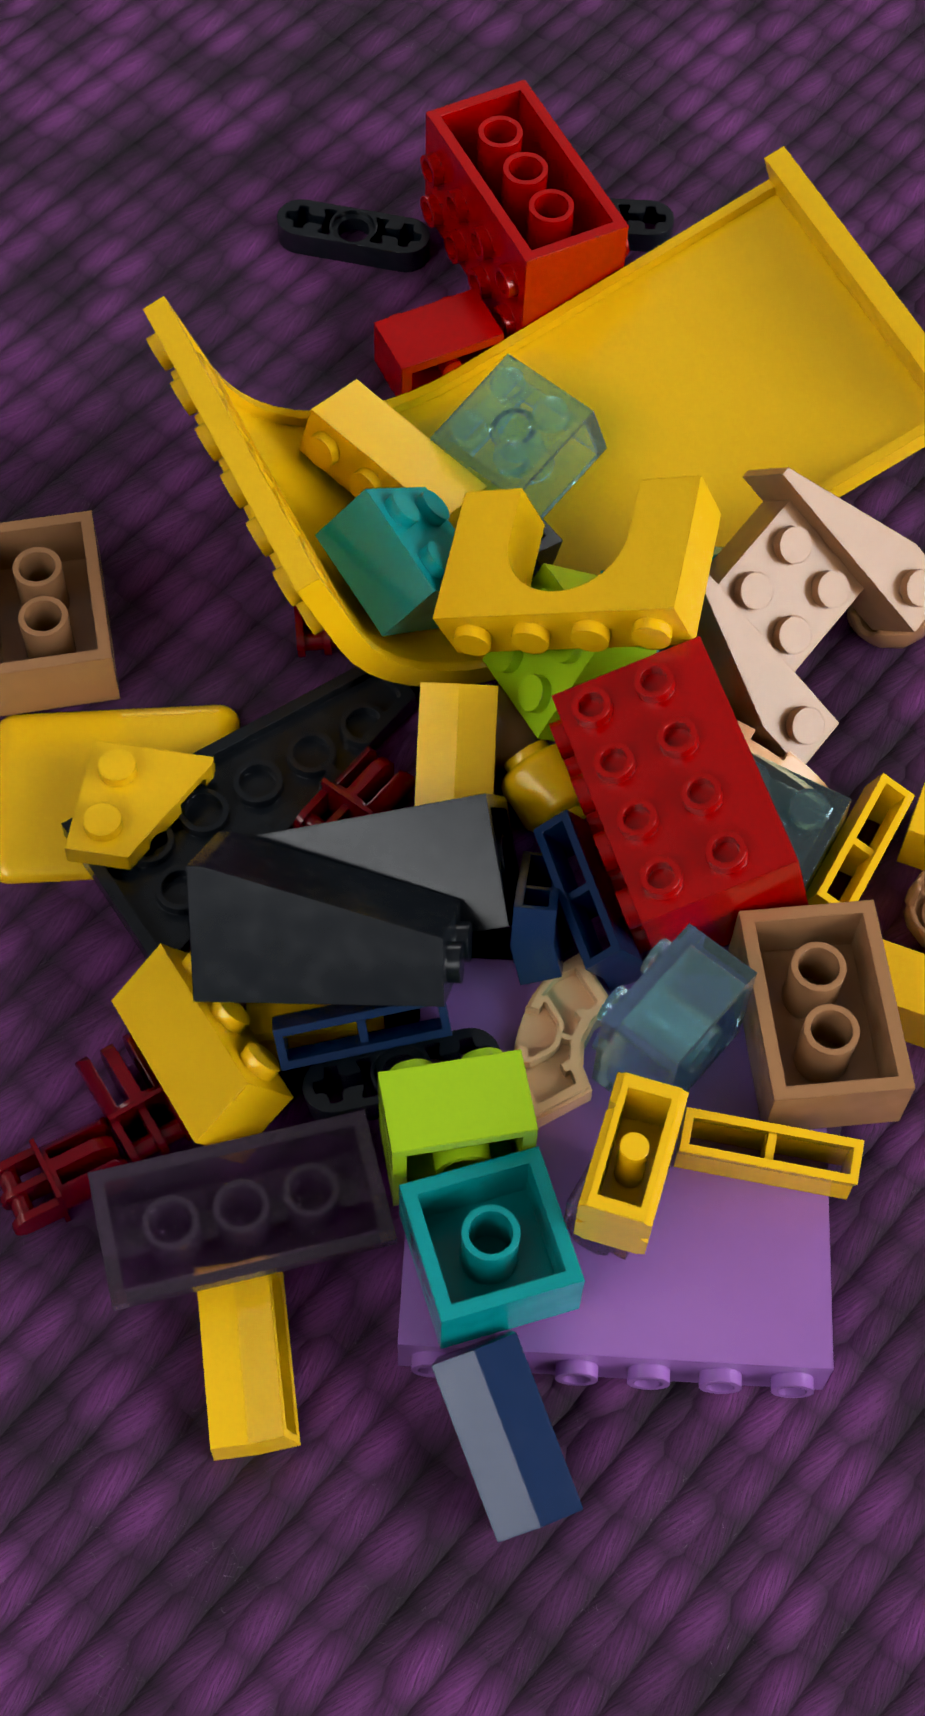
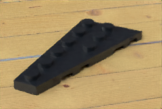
(258, 788)

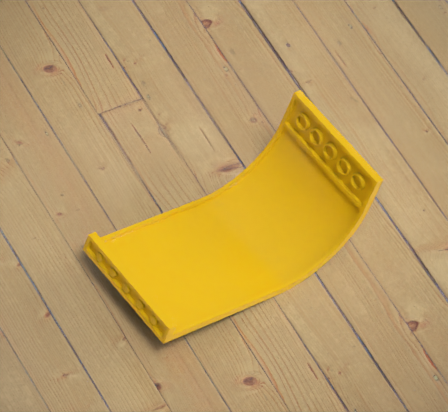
(705, 357)

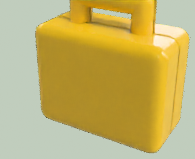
(46, 764)

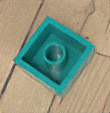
(392, 554)
(490, 1247)

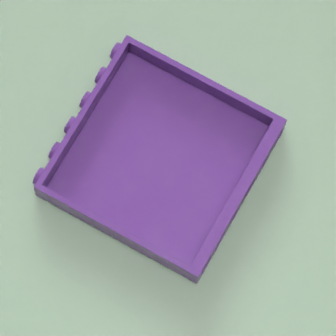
(730, 1269)

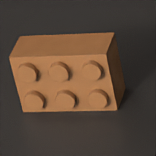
(53, 616)
(822, 1016)

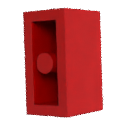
(433, 340)

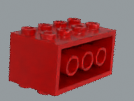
(517, 205)
(675, 797)

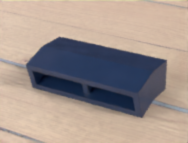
(570, 836)
(537, 923)
(352, 1045)
(506, 1435)

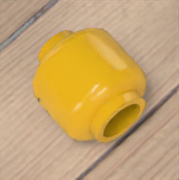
(539, 785)

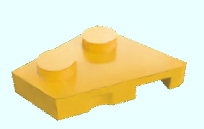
(129, 800)

